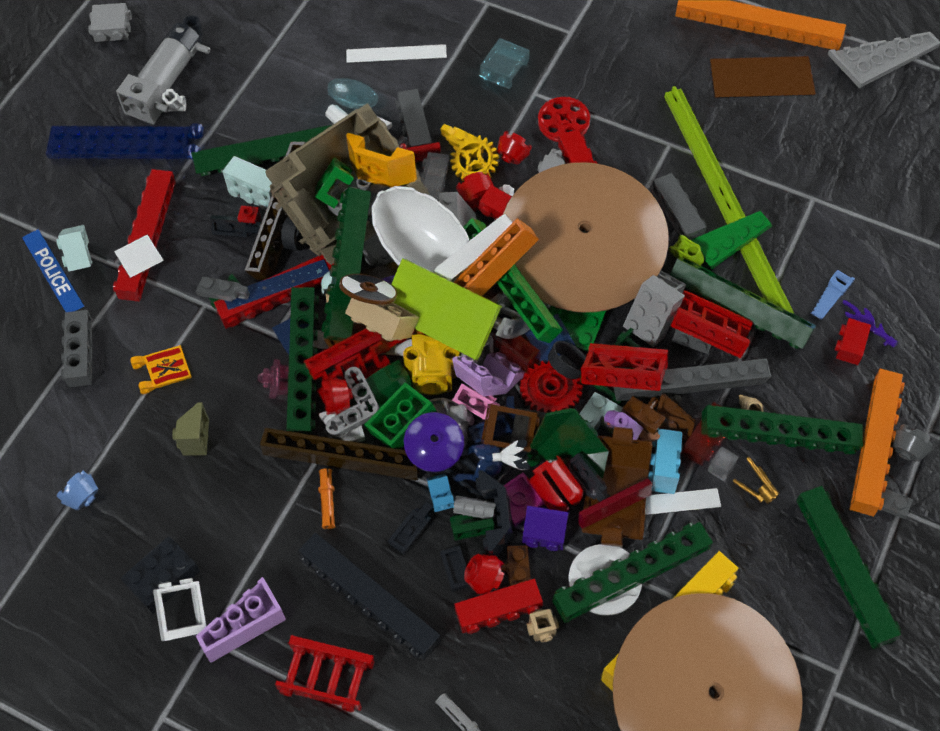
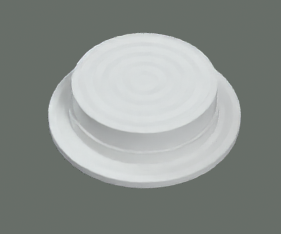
(601, 557)

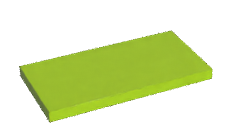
(445, 308)

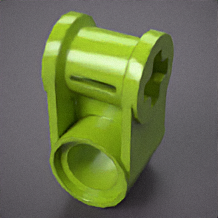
(687, 249)

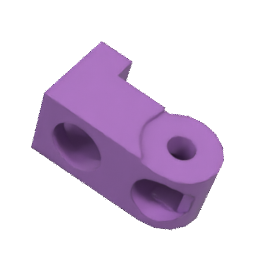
(620, 419)

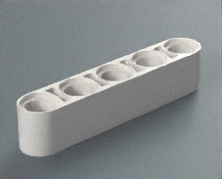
(467, 254)

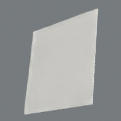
(138, 256)

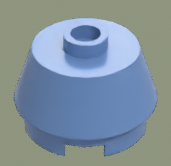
(79, 491)

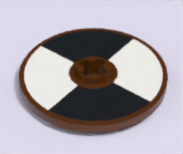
(368, 289)

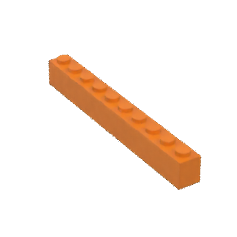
(764, 21)

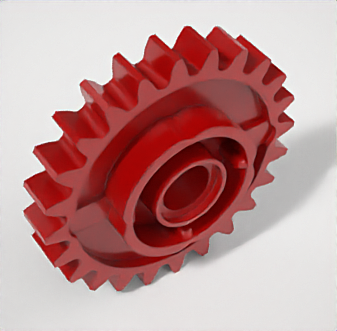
(535, 390)

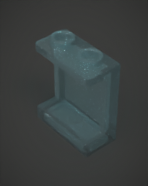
(503, 63)

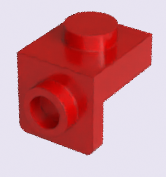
(249, 214)

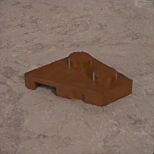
(675, 416)

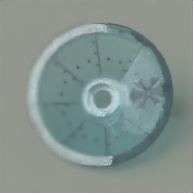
(351, 93)

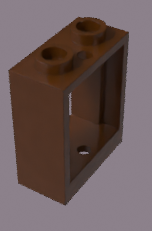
(490, 420)

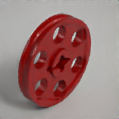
(564, 112)

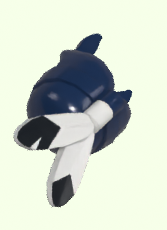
(492, 459)

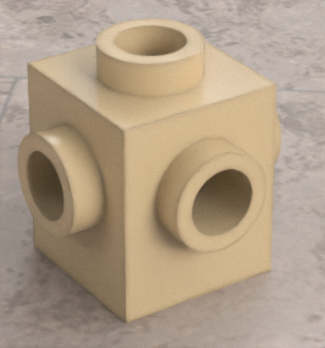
(545, 619)

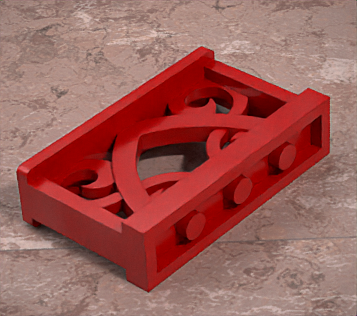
(648, 367)

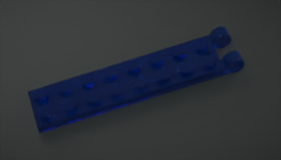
(123, 142)

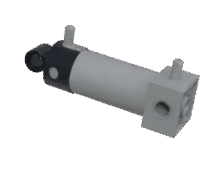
(143, 94)

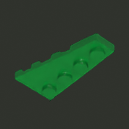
(727, 240)

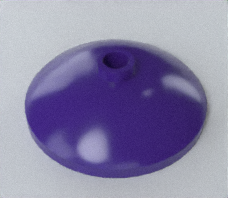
(434, 455)

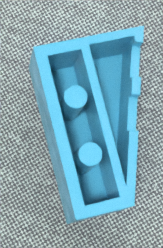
(666, 461)

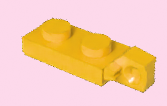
(454, 135)

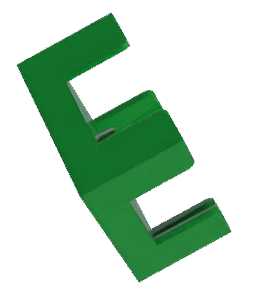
(334, 171)

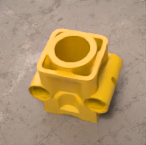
(430, 365)

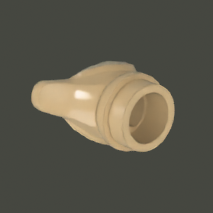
(750, 403)

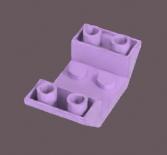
(492, 378)

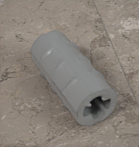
(474, 507)

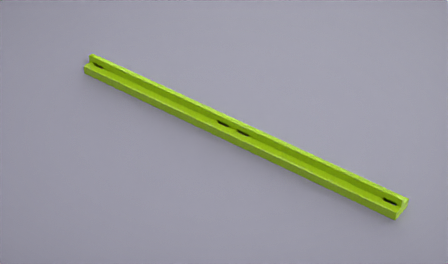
(717, 181)

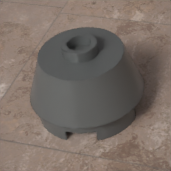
(912, 444)

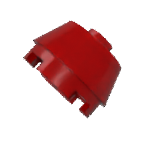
(513, 148)
(336, 395)
(484, 573)

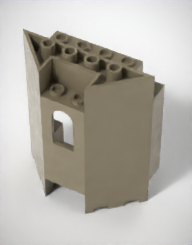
(299, 172)

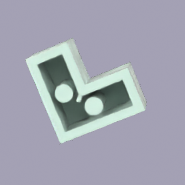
(74, 247)
(596, 409)

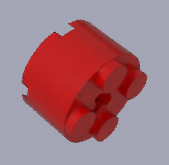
(474, 188)

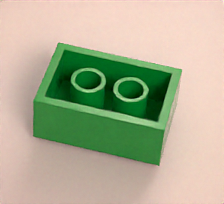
(396, 414)

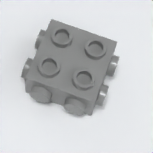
(110, 22)

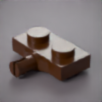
(644, 414)
(517, 564)

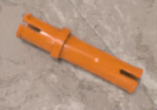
(327, 506)

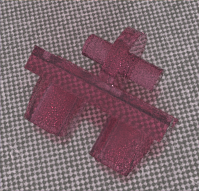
(276, 371)

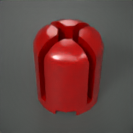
(564, 480)

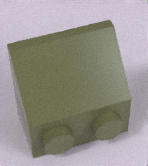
(192, 431)

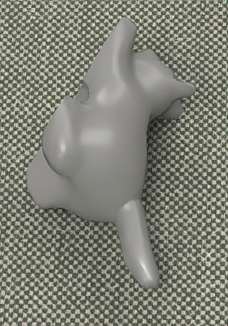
(460, 415)

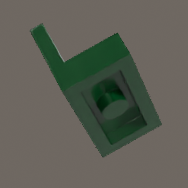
(468, 527)

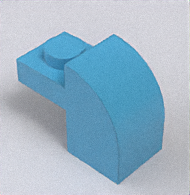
(440, 492)

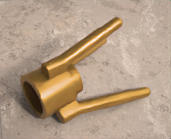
(767, 491)

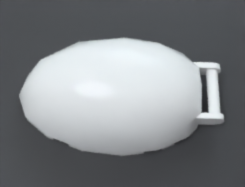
(416, 227)

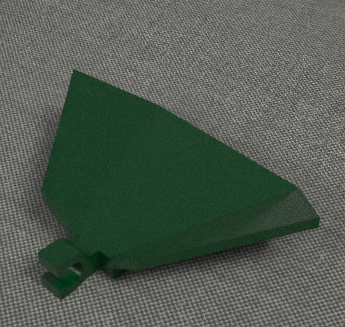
(565, 435)

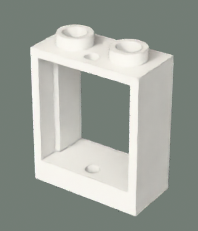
(198, 608)

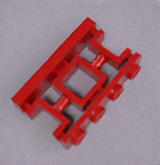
(712, 324)
(344, 352)

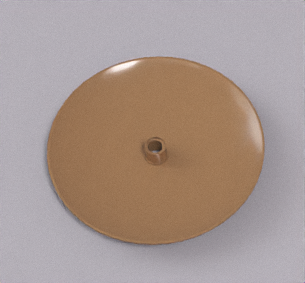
(593, 268)
(698, 645)

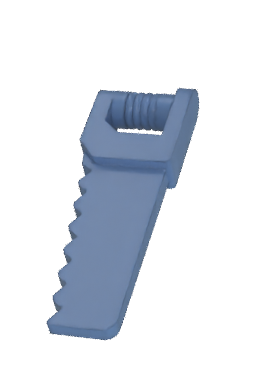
(832, 294)

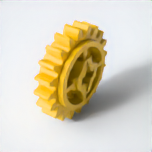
(480, 146)

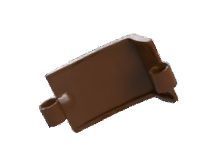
(625, 466)

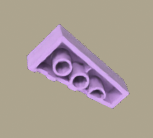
(241, 622)

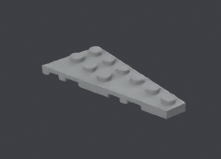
(879, 58)

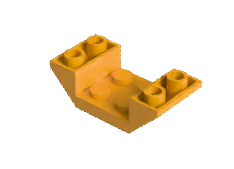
(379, 168)

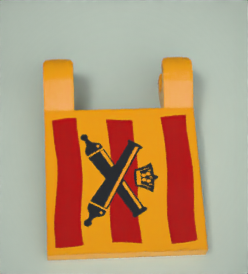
(163, 367)

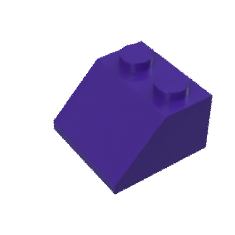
(544, 528)

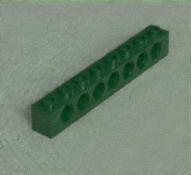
(301, 298)
(849, 432)
(572, 609)

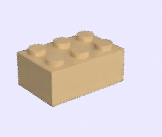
(386, 319)

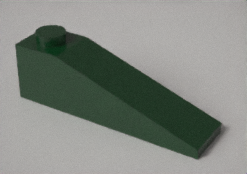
(384, 384)

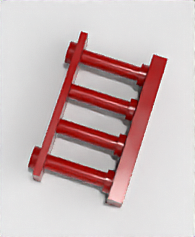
(320, 652)

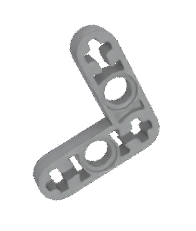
(360, 409)

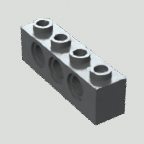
(82, 373)

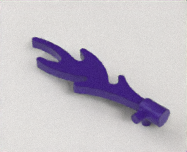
(869, 319)

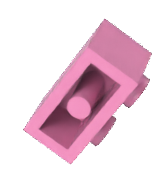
(473, 400)

